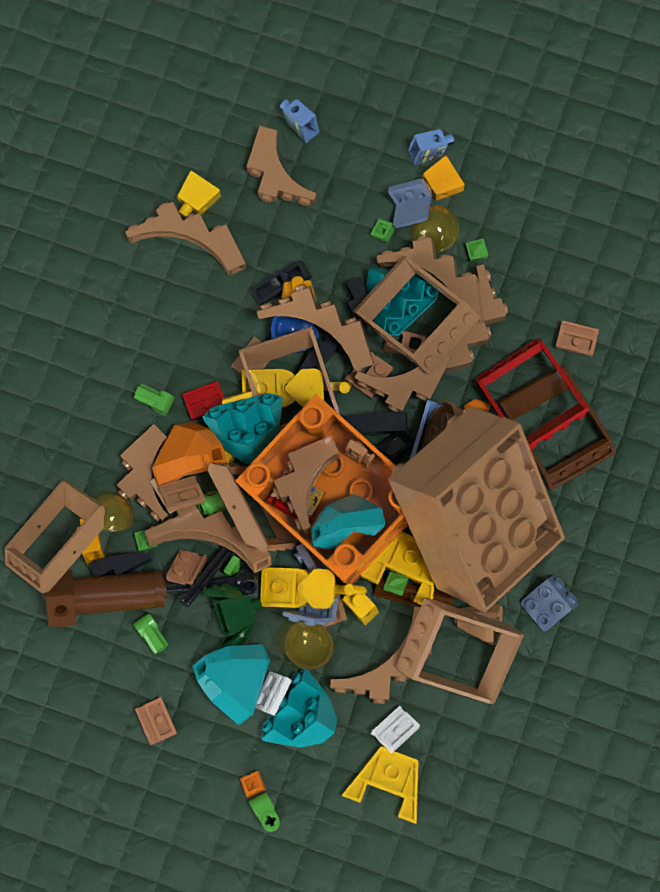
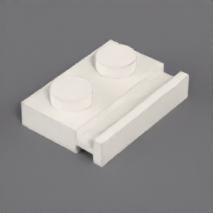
(272, 693)
(395, 729)

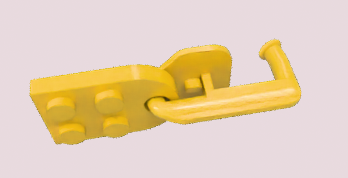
(300, 386)
(300, 588)

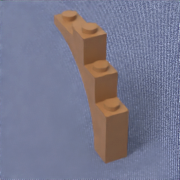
(193, 229)
(443, 269)
(303, 306)
(479, 334)
(214, 528)
(378, 680)

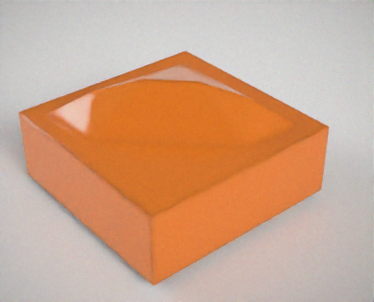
(253, 784)

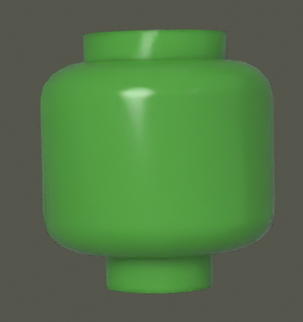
(212, 504)

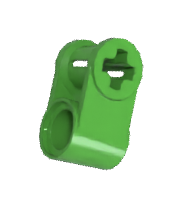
(263, 810)

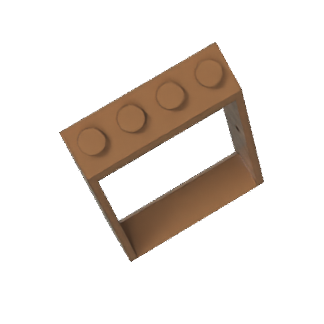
(444, 336)
(281, 347)
(76, 501)
(242, 516)
(423, 636)

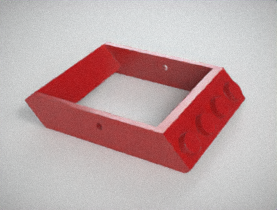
(558, 423)

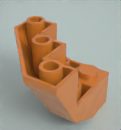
(187, 452)

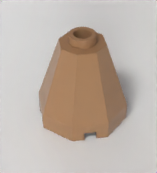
(484, 634)

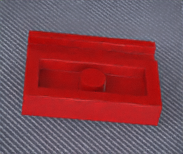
(203, 399)

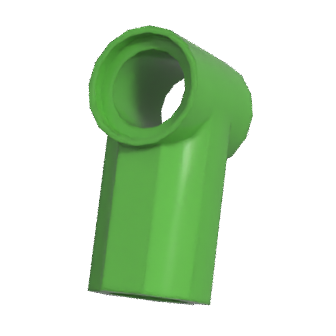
(159, 401)
(149, 630)

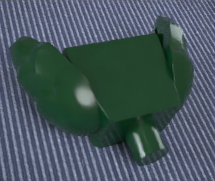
(234, 612)

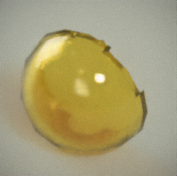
(440, 226)
(118, 511)
(308, 645)

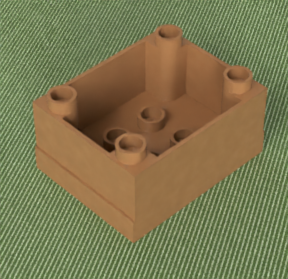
(477, 507)

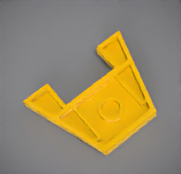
(405, 559)
(393, 774)

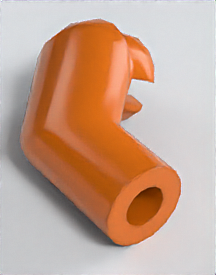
(479, 404)

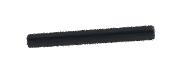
(205, 577)

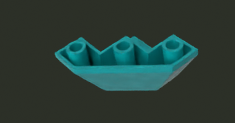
(406, 305)
(246, 424)
(343, 518)
(233, 678)
(303, 715)

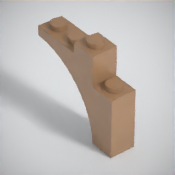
(275, 180)
(402, 386)
(141, 458)
(297, 486)

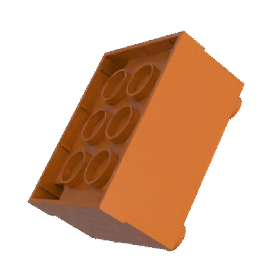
(338, 480)

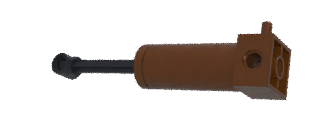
(122, 593)

